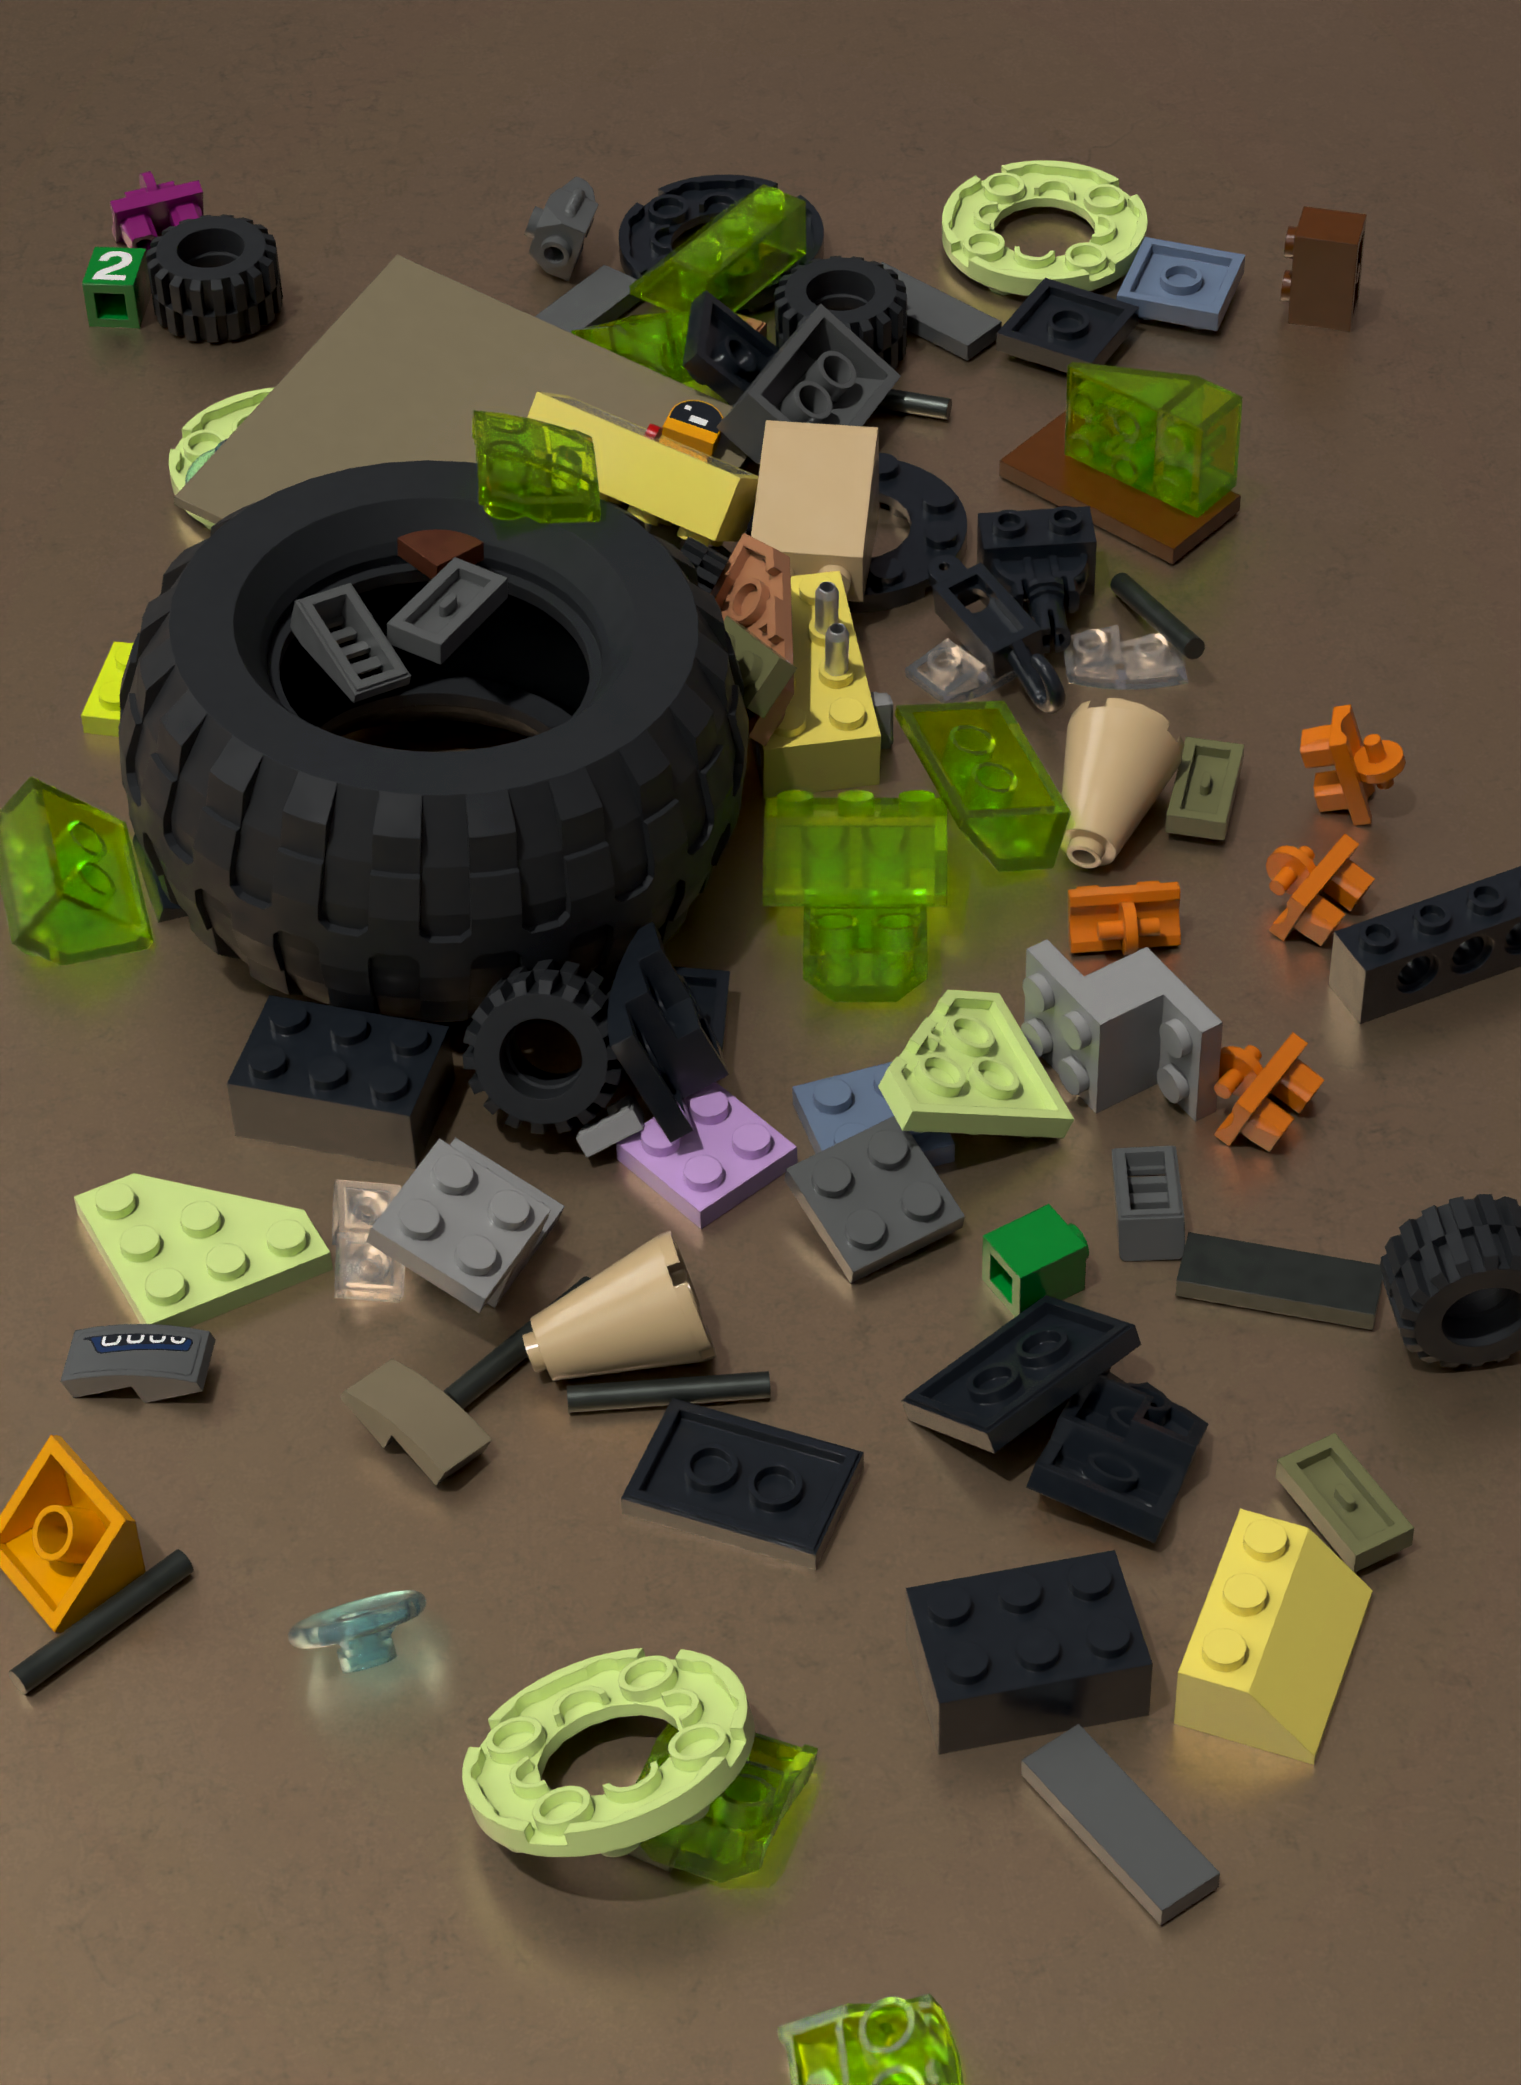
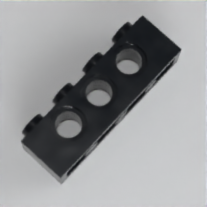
(1428, 947)

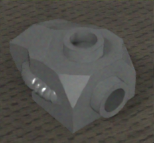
(561, 228)

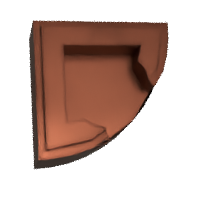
(434, 549)

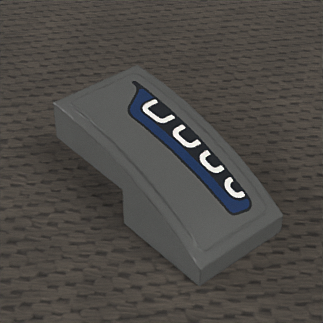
(148, 1357)

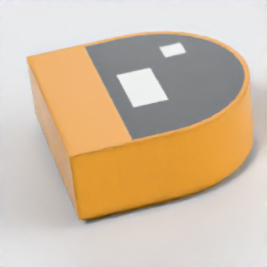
(694, 425)

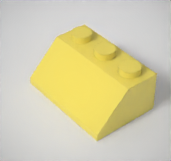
(1272, 1640)

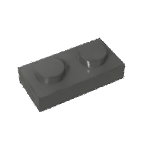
(447, 610)

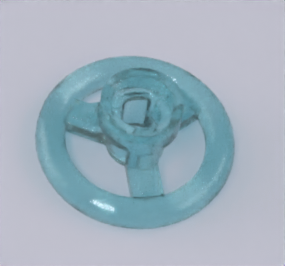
(360, 1628)

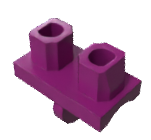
(153, 209)

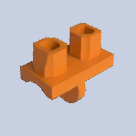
(1356, 764)
(1307, 910)
(1124, 917)
(1245, 1077)

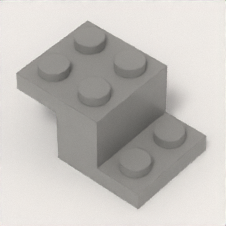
(1122, 1030)
(465, 1224)

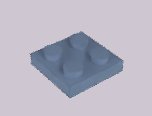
(1182, 283)
(852, 1103)

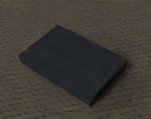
(1020, 1373)
(743, 1483)

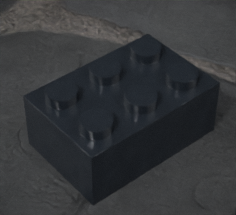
(341, 1081)
(1027, 1652)

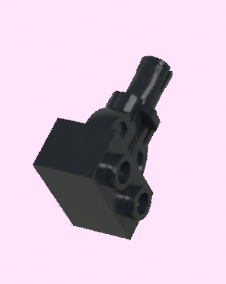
(1041, 560)

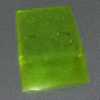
(1155, 432)

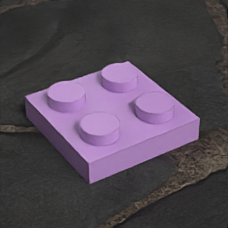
(715, 1164)

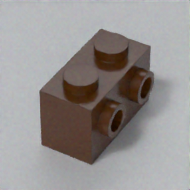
(1325, 268)

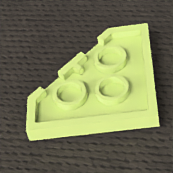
(973, 1074)
(195, 1249)

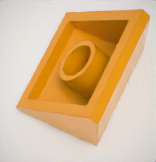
(67, 1538)

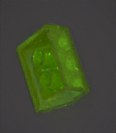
(730, 254)
(989, 780)
(855, 850)
(69, 878)

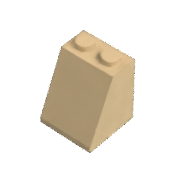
(820, 498)

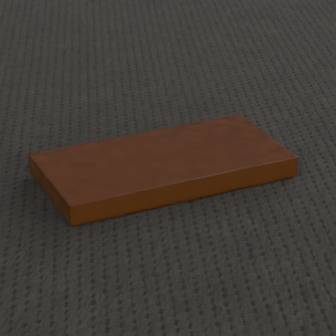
(1114, 506)

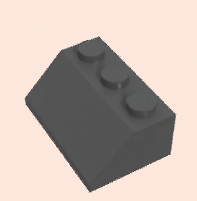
(814, 378)

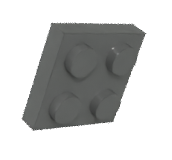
(874, 1198)

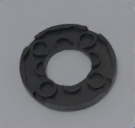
(651, 229)
(936, 529)

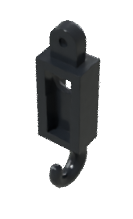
(1000, 634)

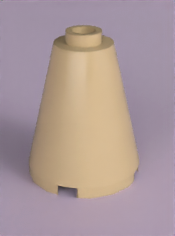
(1113, 775)
(623, 1319)

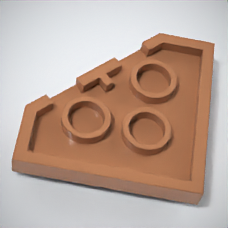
(758, 595)

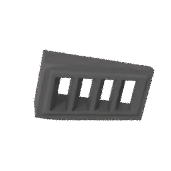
(343, 607)
(1148, 1207)

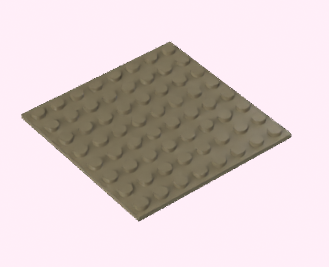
(402, 387)

